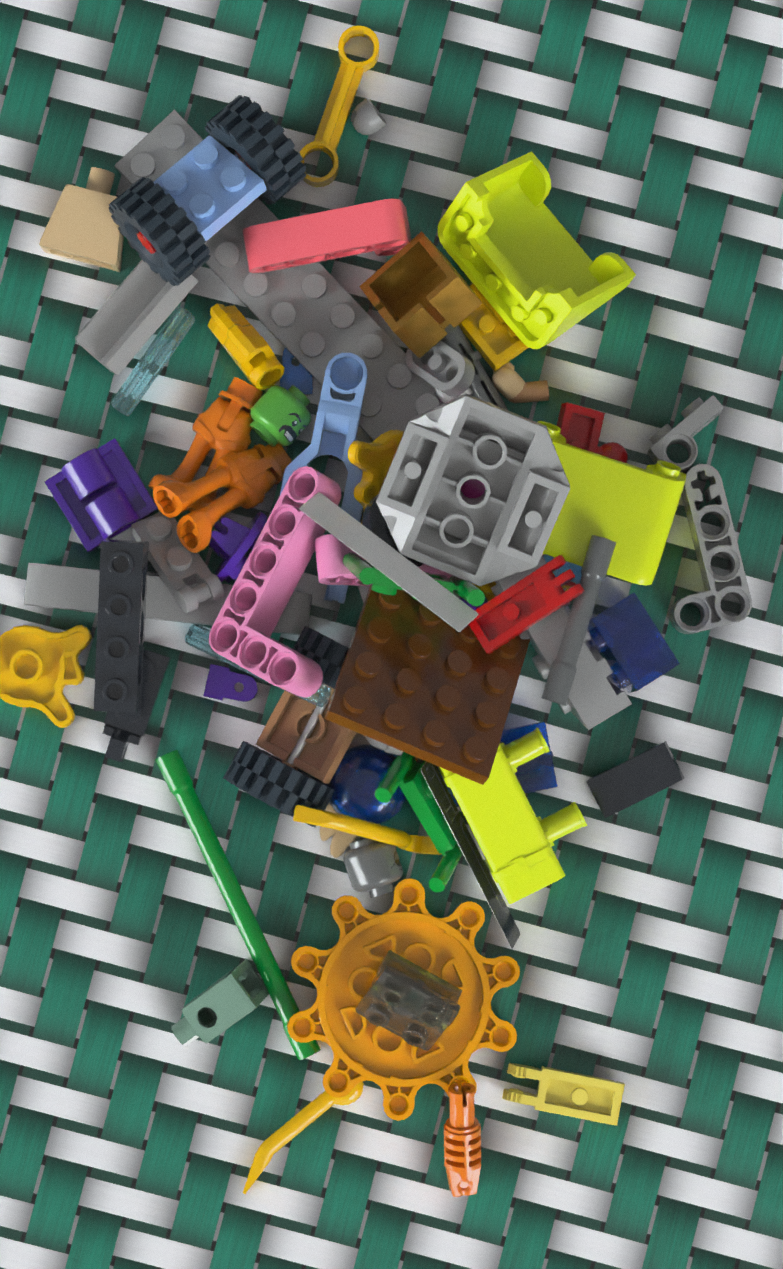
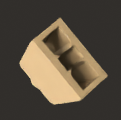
(83, 225)

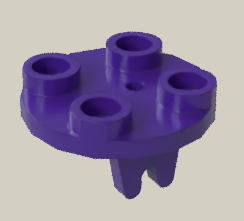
(232, 542)

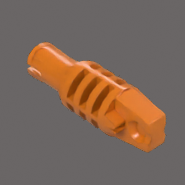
(462, 1142)

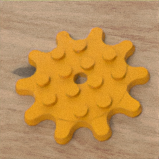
(346, 973)

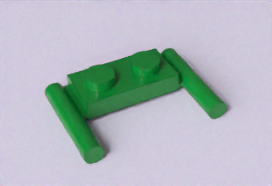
(382, 584)
(408, 776)

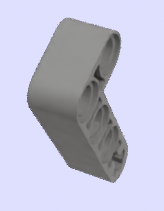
(705, 548)

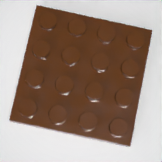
(426, 686)

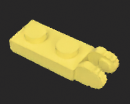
(568, 1093)

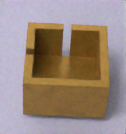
(420, 295)

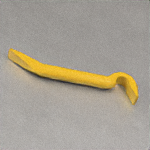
(365, 829)
(294, 1127)

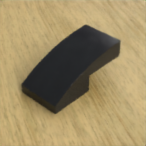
(635, 779)

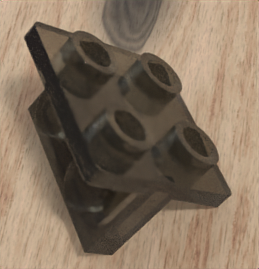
(410, 1001)

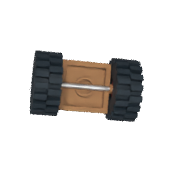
(299, 738)

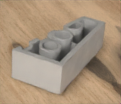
(592, 694)

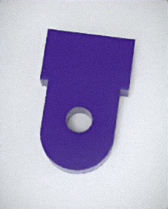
(222, 684)

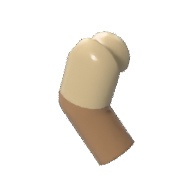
(516, 389)

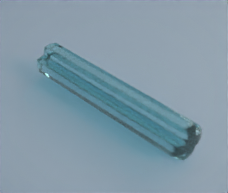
(153, 361)

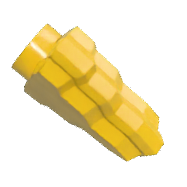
(245, 346)

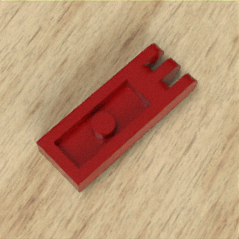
(523, 605)

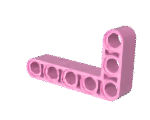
(266, 586)

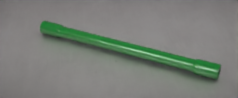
(182, 788)

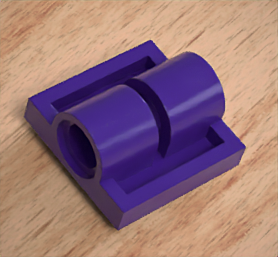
(101, 494)

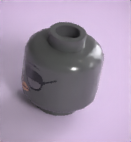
(372, 866)

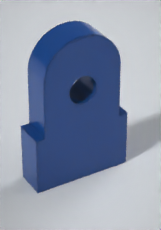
(295, 375)

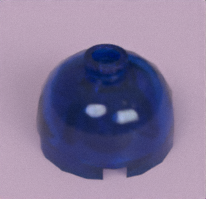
(357, 781)

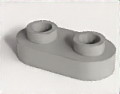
(443, 369)

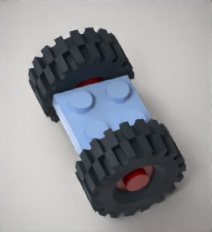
(209, 186)

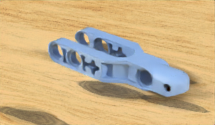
(335, 431)

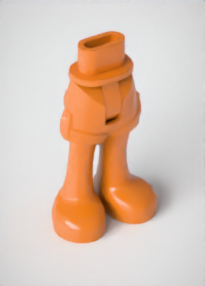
(221, 428)
(245, 475)

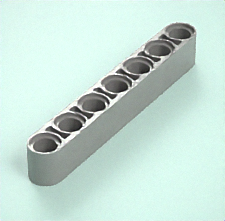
(79, 591)

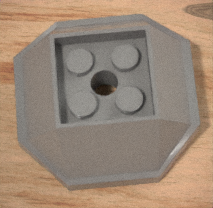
(481, 535)

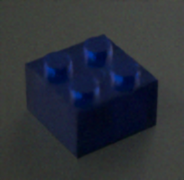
(631, 644)

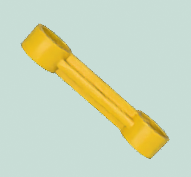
(340, 103)

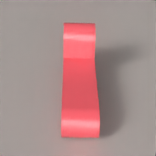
(328, 235)

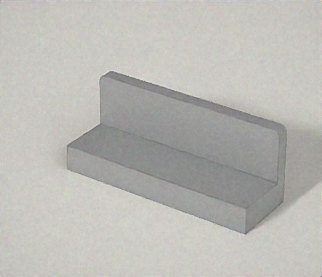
(131, 316)

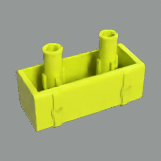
(505, 824)

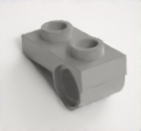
(696, 416)

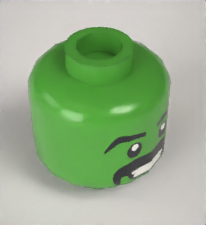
(280, 415)

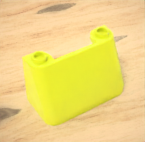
(525, 255)
(618, 504)

